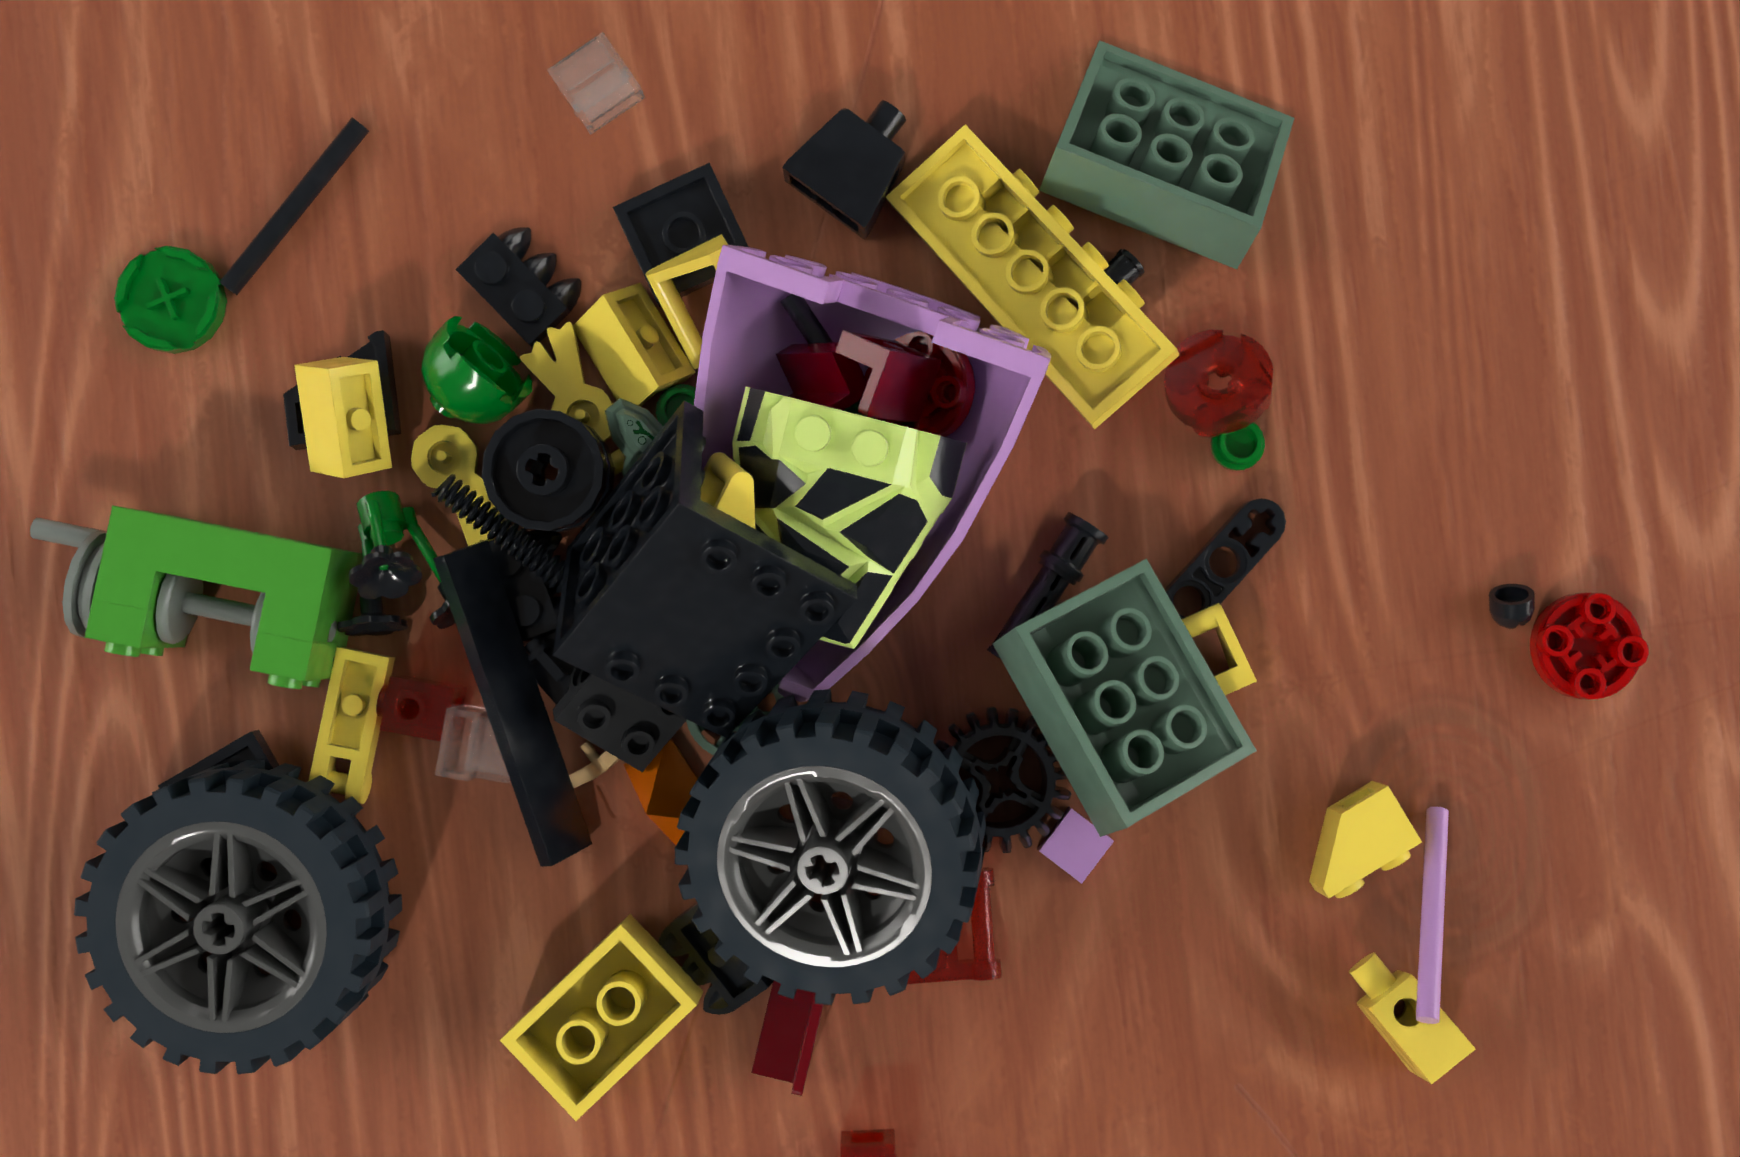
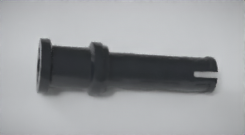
(1059, 568)

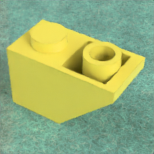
(1359, 837)

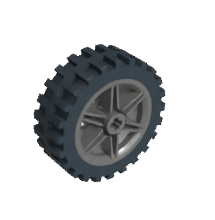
(832, 847)
(240, 915)

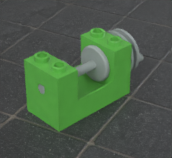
(145, 589)

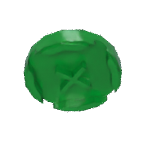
(170, 300)

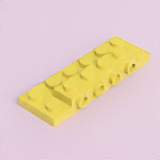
(1034, 274)

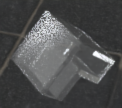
(596, 83)
(469, 747)

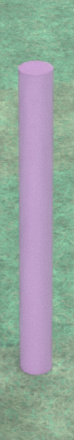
(1432, 916)

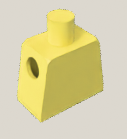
(1422, 1047)

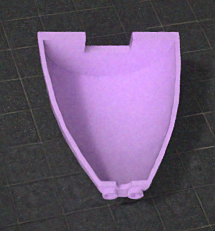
(740, 348)

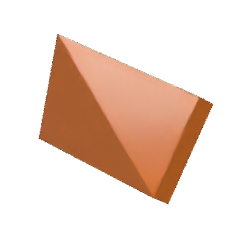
(664, 788)

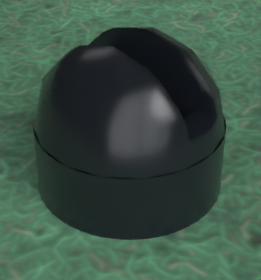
(1511, 605)

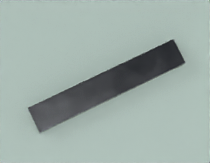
(513, 702)

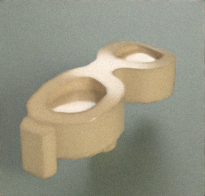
(598, 765)

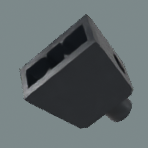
(850, 166)

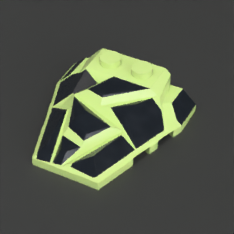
(844, 492)

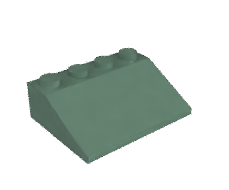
(1169, 155)
(1124, 698)

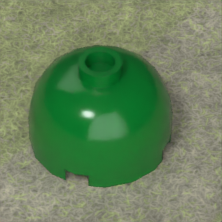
(472, 373)

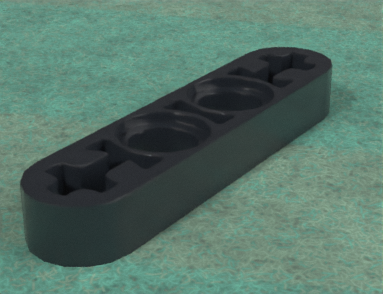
(1198, 572)

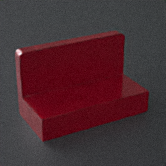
(822, 375)
(898, 378)
(788, 1037)

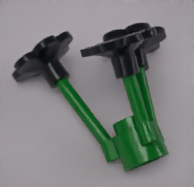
(388, 572)

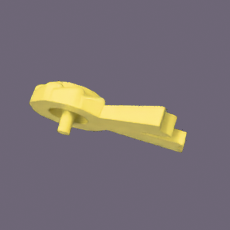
(566, 380)
(450, 451)

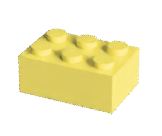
(602, 1017)

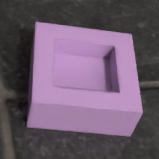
(1075, 845)

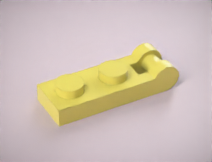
(350, 721)

